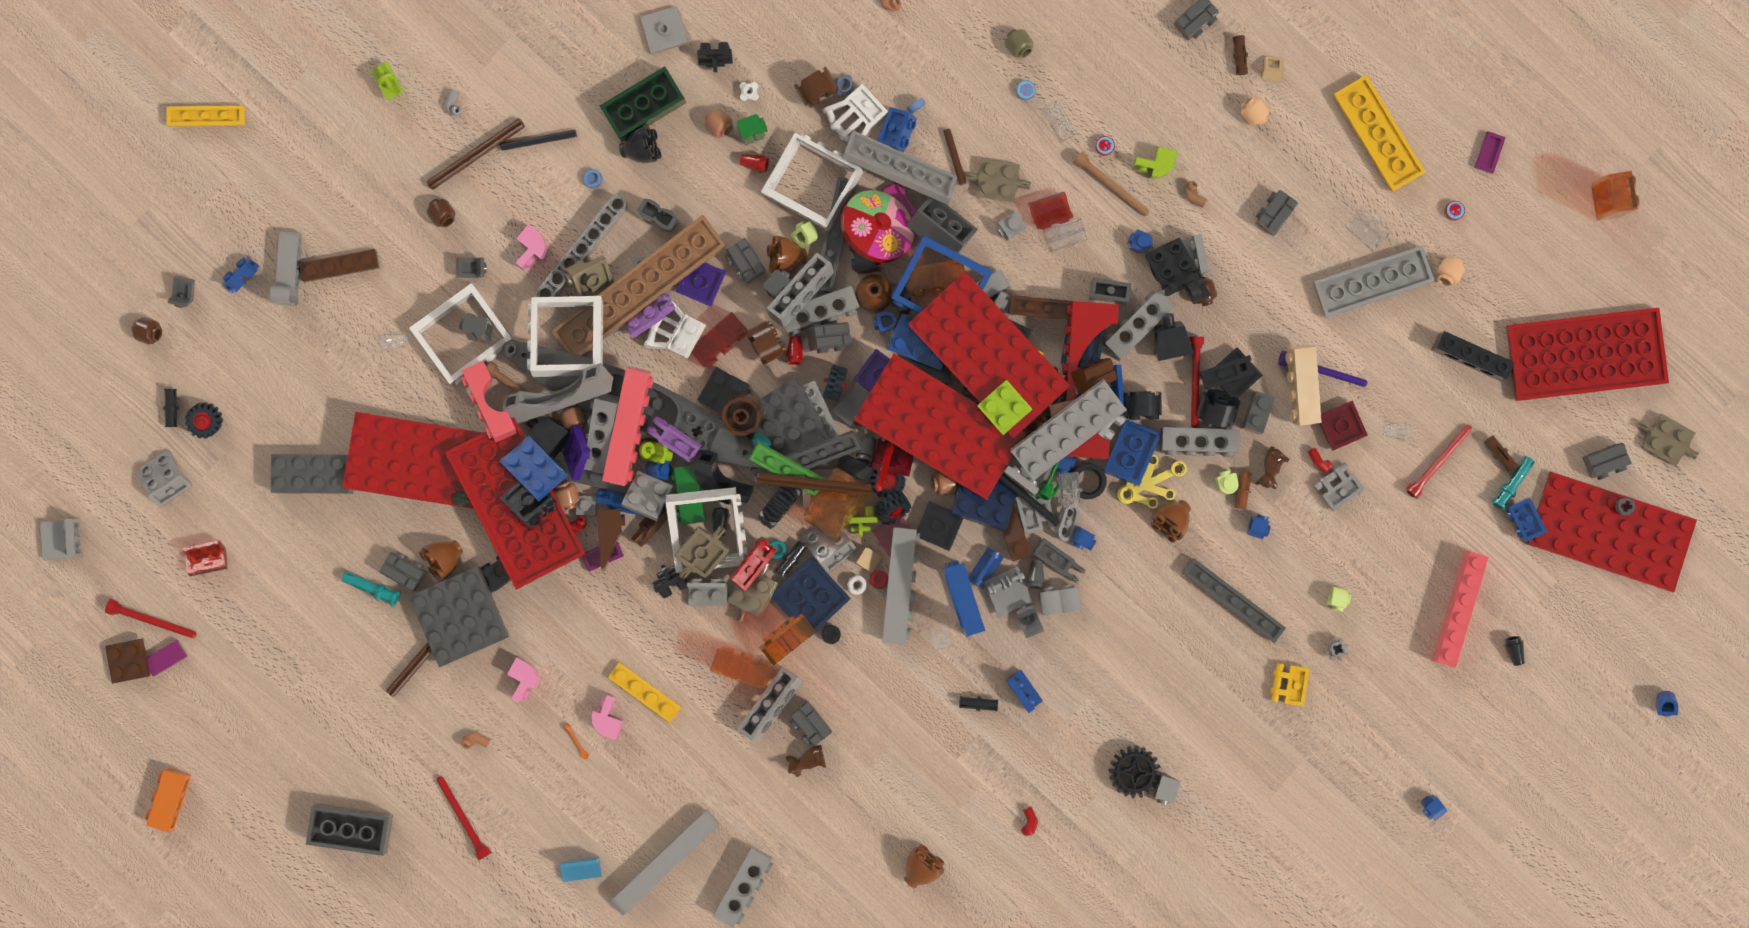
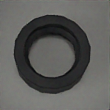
(855, 468)
(1102, 480)

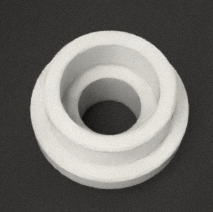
(850, 585)

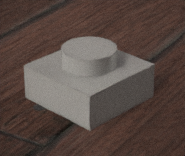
(586, 505)

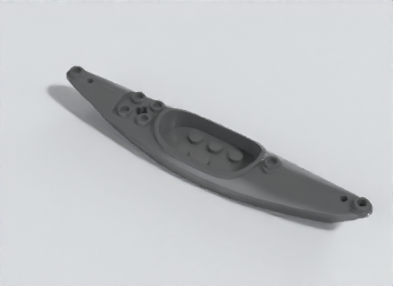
(662, 403)

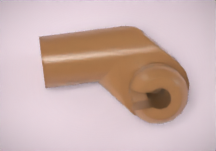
(1192, 194)

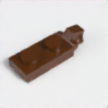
(649, 527)

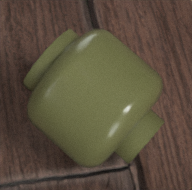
(1019, 43)

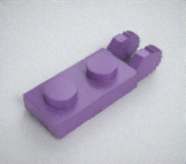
(650, 315)
(674, 439)

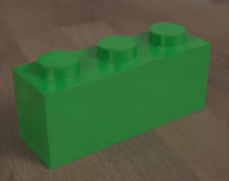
(686, 482)

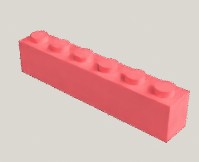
(627, 426)
(1460, 609)

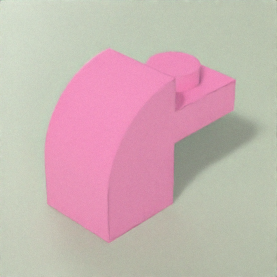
(536, 247)
(527, 675)
(604, 722)

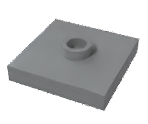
(664, 30)

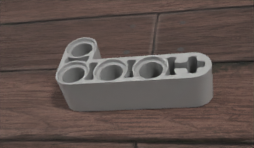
(288, 269)

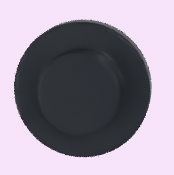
(831, 634)

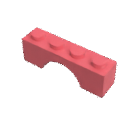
(478, 380)

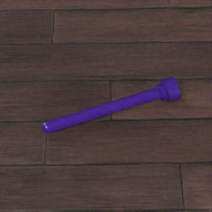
(1329, 372)

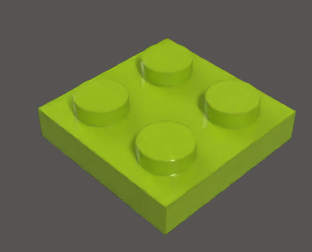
(1004, 407)

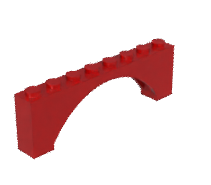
(1085, 322)

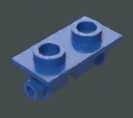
(234, 279)
(985, 567)

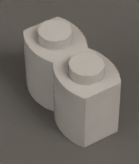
(1060, 600)

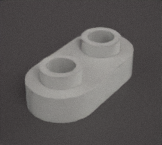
(1067, 523)

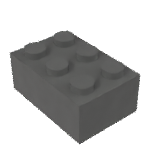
(942, 225)

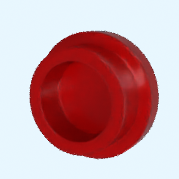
(879, 579)

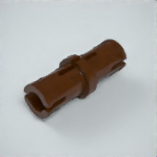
(1240, 55)
(1500, 453)

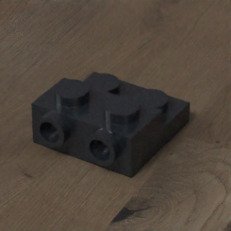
(721, 389)
(526, 507)

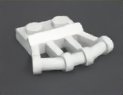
(863, 105)
(683, 337)

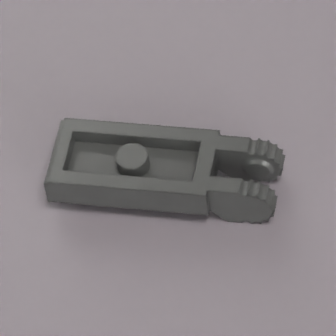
(1057, 559)

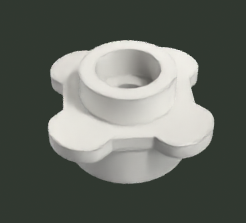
(749, 96)

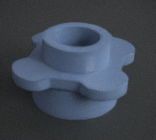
(844, 80)

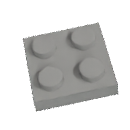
(646, 496)

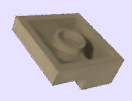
(589, 278)

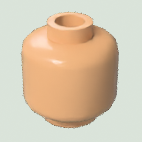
(1254, 111)
(1450, 271)

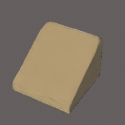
(1272, 68)
(869, 559)

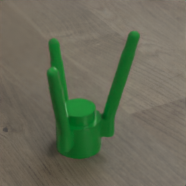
(1046, 488)

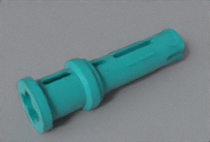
(1509, 489)
(379, 592)

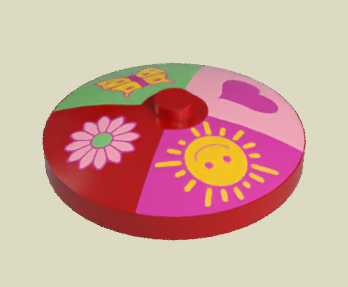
(877, 226)

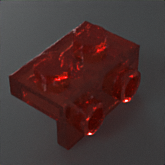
(1050, 211)
(205, 557)

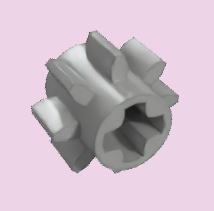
(1331, 651)

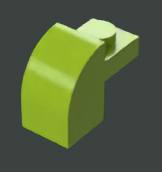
(1160, 167)

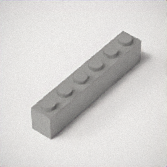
(899, 585)

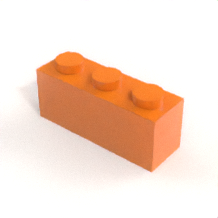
(167, 800)

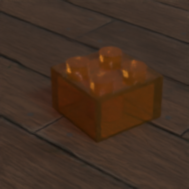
(786, 638)

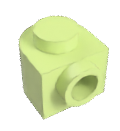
(804, 234)
(1227, 482)
(1338, 598)

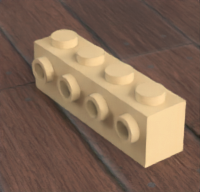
(1303, 385)

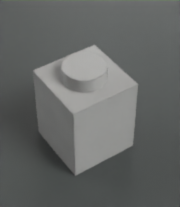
(1166, 789)

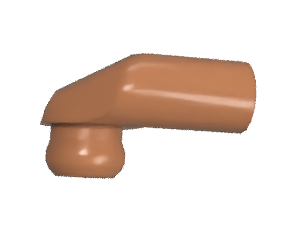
(892, 5)
(474, 738)

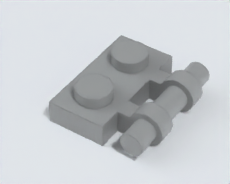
(1343, 491)
(1030, 517)

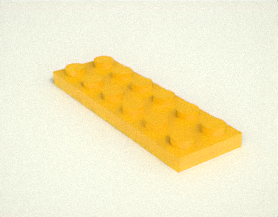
(1379, 133)

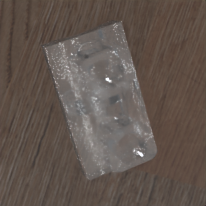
(1069, 490)

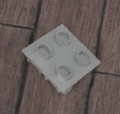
(1008, 591)

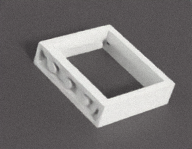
(783, 163)
(448, 306)
(532, 345)
(672, 500)

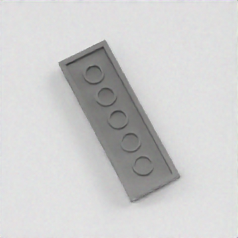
(899, 167)
(1373, 281)
(1068, 429)

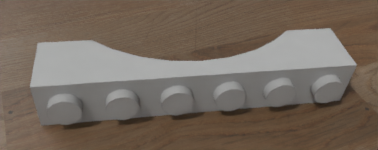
(526, 405)

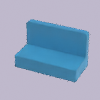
(580, 869)

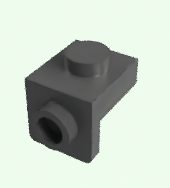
(470, 267)
(182, 292)
(1029, 621)

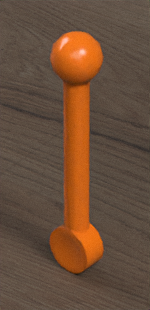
(584, 755)

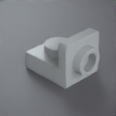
(1011, 226)
(1003, 303)

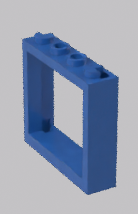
(926, 241)
(963, 598)

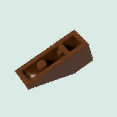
(609, 529)
(1016, 539)

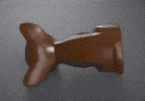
(1272, 464)
(810, 759)

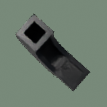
(711, 478)

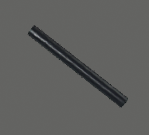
(538, 140)
(1029, 499)

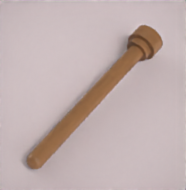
(1083, 162)
(495, 373)

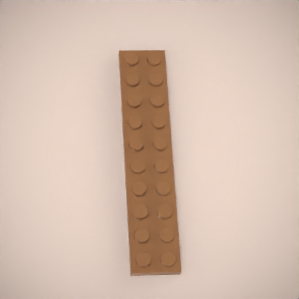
(642, 285)

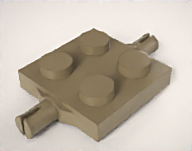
(998, 180)
(1668, 439)
(702, 552)
(755, 598)

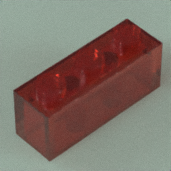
(719, 340)

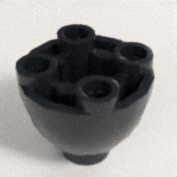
(641, 145)

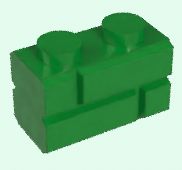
(752, 129)

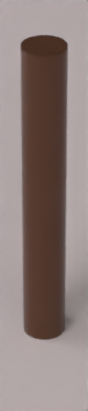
(954, 156)

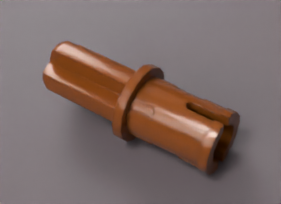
(1243, 490)

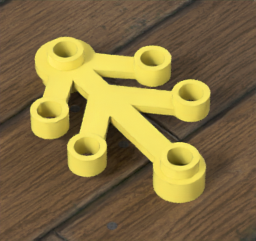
(1149, 485)

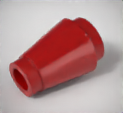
(755, 162)
(794, 351)

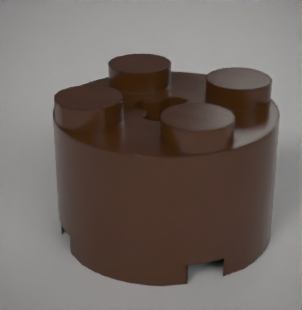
(816, 86)
(765, 343)
(732, 418)

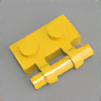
(1296, 684)

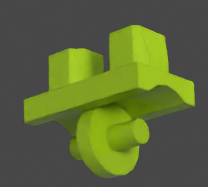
(387, 81)
(655, 452)
(869, 517)

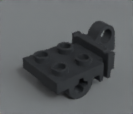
(1176, 270)

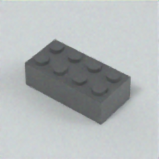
(308, 474)
(349, 829)

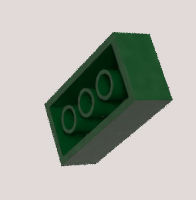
(643, 103)

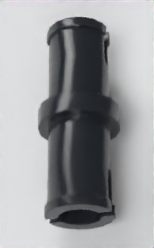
(170, 407)
(791, 559)
(978, 703)

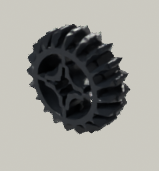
(778, 506)
(1134, 780)

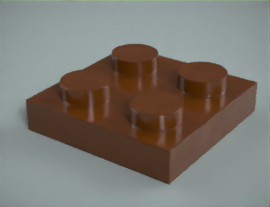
(127, 661)

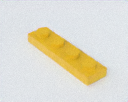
(205, 116)
(644, 692)

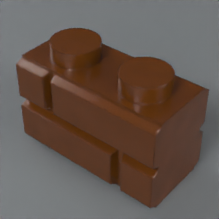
(1093, 373)

